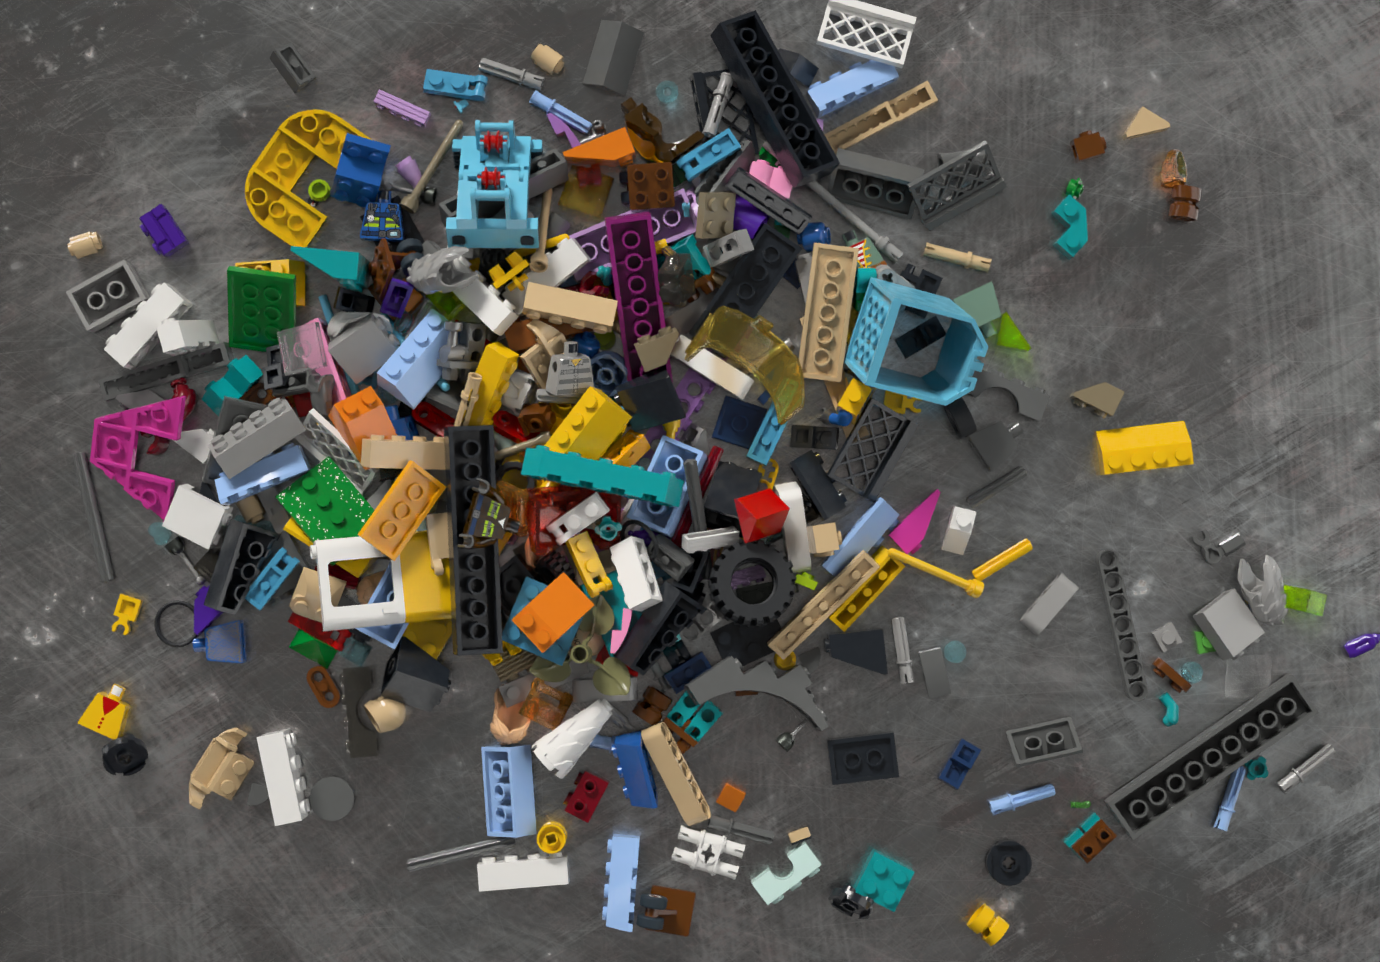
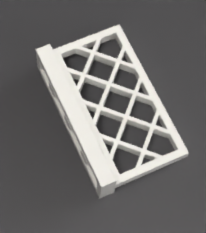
(869, 17)
(320, 448)

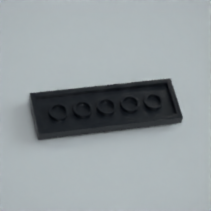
(753, 276)

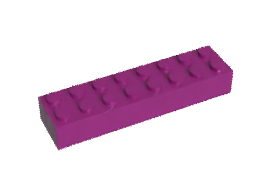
(635, 284)

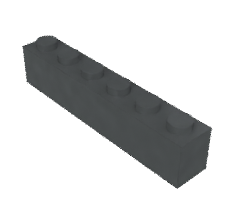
(545, 173)

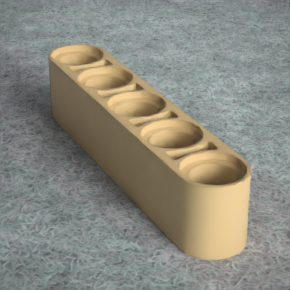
(676, 774)

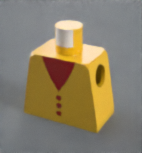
(107, 713)

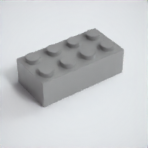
(256, 437)

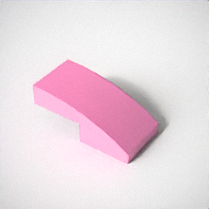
(619, 635)

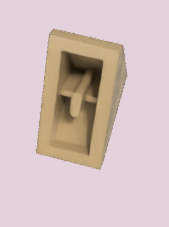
(1144, 124)

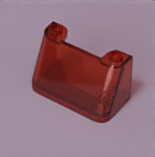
(551, 502)

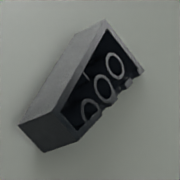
(238, 564)
(658, 628)

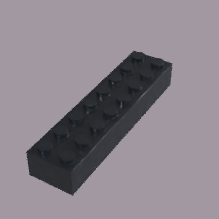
(774, 99)

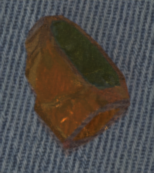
(1173, 169)

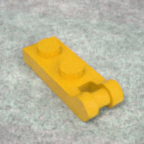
(588, 564)

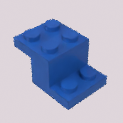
(359, 170)

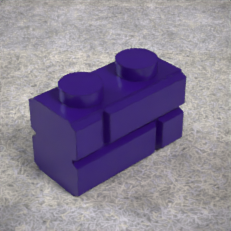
(163, 230)

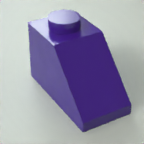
(203, 615)

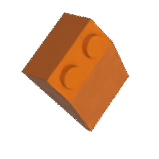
(607, 150)
(360, 418)
(553, 612)

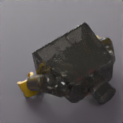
(675, 276)

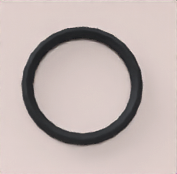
(648, 530)
(156, 623)

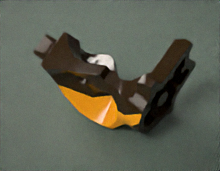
(646, 135)

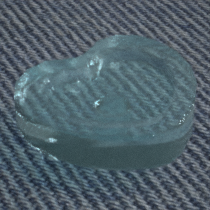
(160, 533)

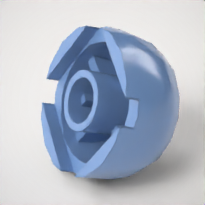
(608, 371)

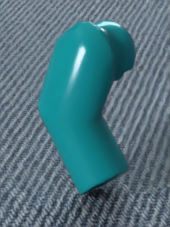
(605, 275)
(1172, 715)

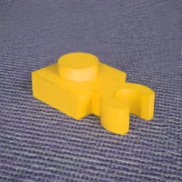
(899, 402)
(127, 610)

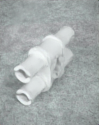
(712, 864)

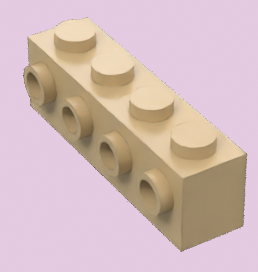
(569, 307)
(397, 452)
(823, 539)

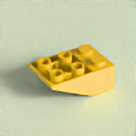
(283, 266)

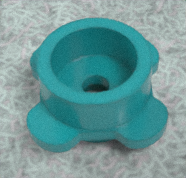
(612, 532)
(1262, 768)

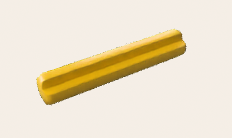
(1002, 560)

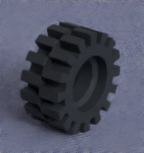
(491, 258)
(551, 566)

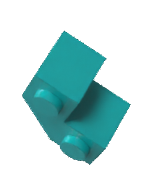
(1073, 217)
(234, 384)

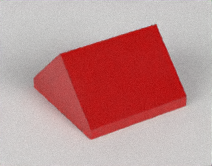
(761, 514)

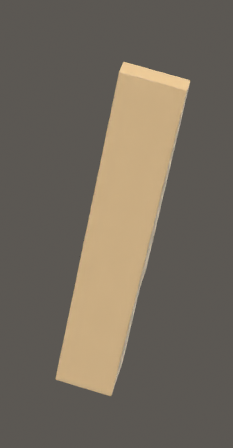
(882, 117)

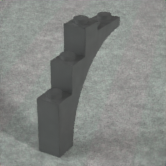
(789, 686)

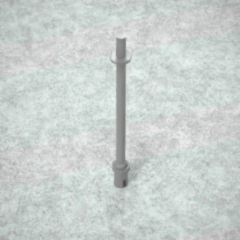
(880, 242)

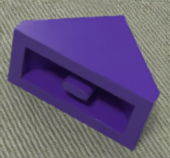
(396, 298)

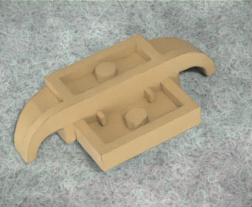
(538, 357)
(220, 768)

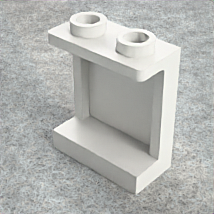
(197, 517)

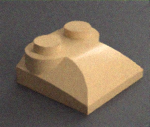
(306, 595)

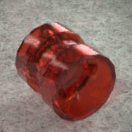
(588, 176)

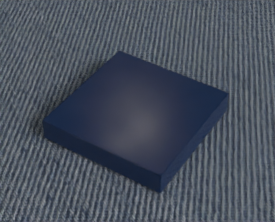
(738, 422)

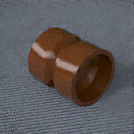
(1185, 202)
(652, 705)

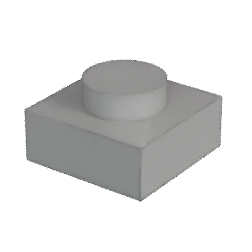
(1167, 637)

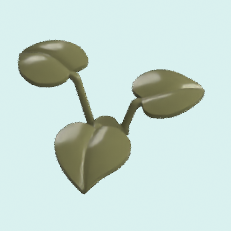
(612, 676)

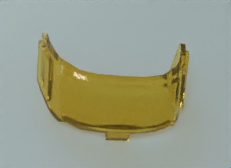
(758, 351)

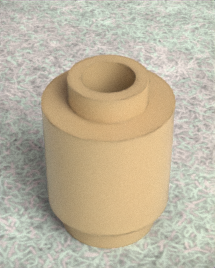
(547, 59)
(84, 244)
(251, 509)

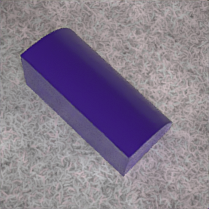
(748, 217)

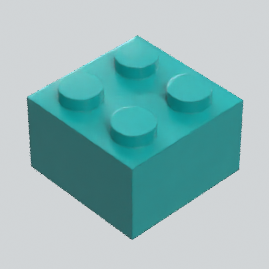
(883, 880)

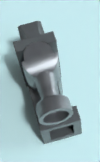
(466, 353)

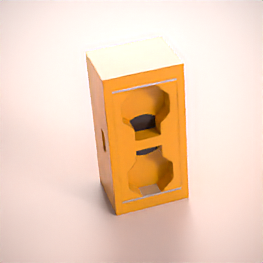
(628, 449)

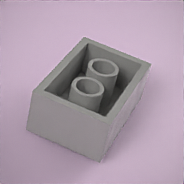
(108, 296)

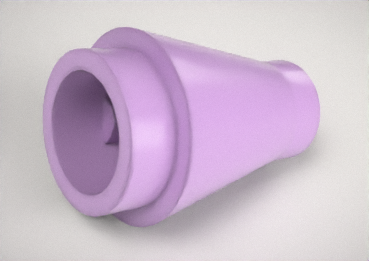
(409, 171)

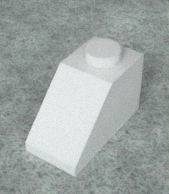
(196, 443)
(958, 530)

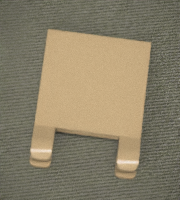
(438, 540)

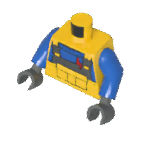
(850, 404)

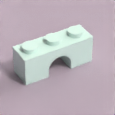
(772, 887)

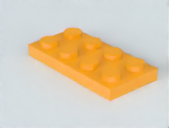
(402, 510)

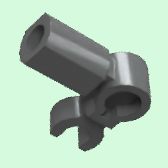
(1213, 554)

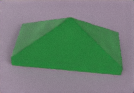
(313, 648)

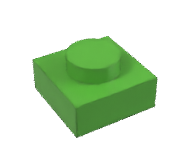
(1202, 643)

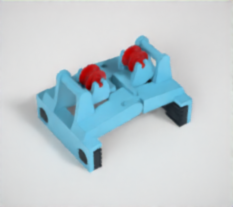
(493, 171)

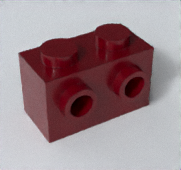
(586, 795)

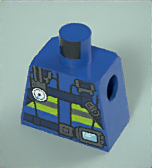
(383, 220)

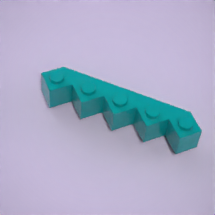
(602, 476)

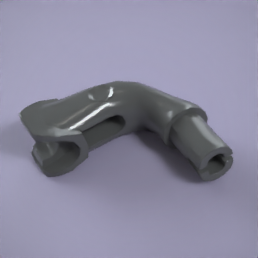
(321, 393)

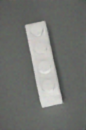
(710, 539)

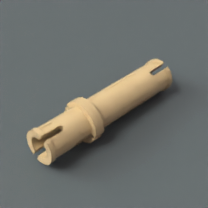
(957, 257)
(473, 383)

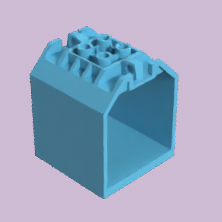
(956, 359)

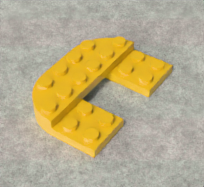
(282, 164)

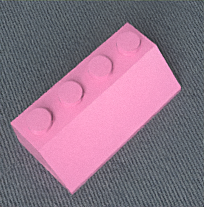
(341, 389)

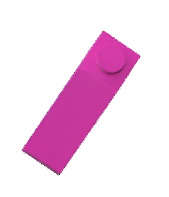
(913, 528)

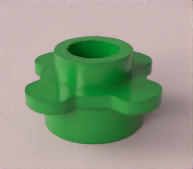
(1075, 188)

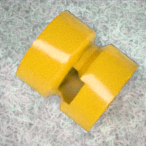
(552, 837)
(989, 926)

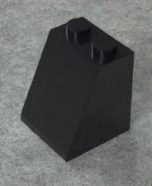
(650, 400)
(729, 484)
(859, 647)
(414, 677)

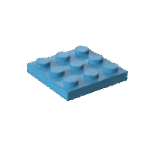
(513, 635)

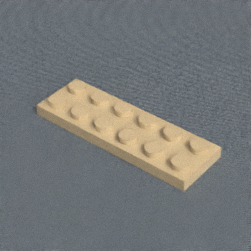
(827, 311)

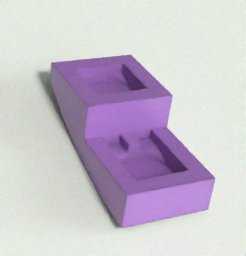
(562, 129)

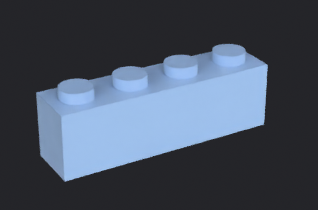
(850, 86)
(263, 474)
(622, 882)

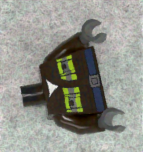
(487, 518)

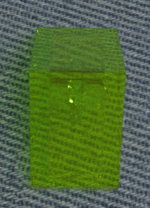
(447, 304)
(1010, 336)
(1305, 600)

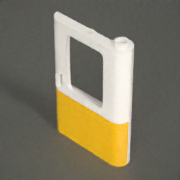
(416, 589)

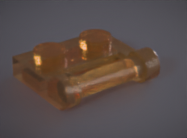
(516, 500)
(541, 711)

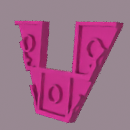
(116, 449)

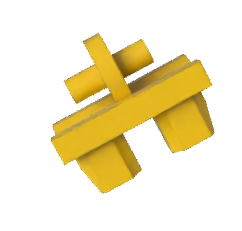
(518, 265)

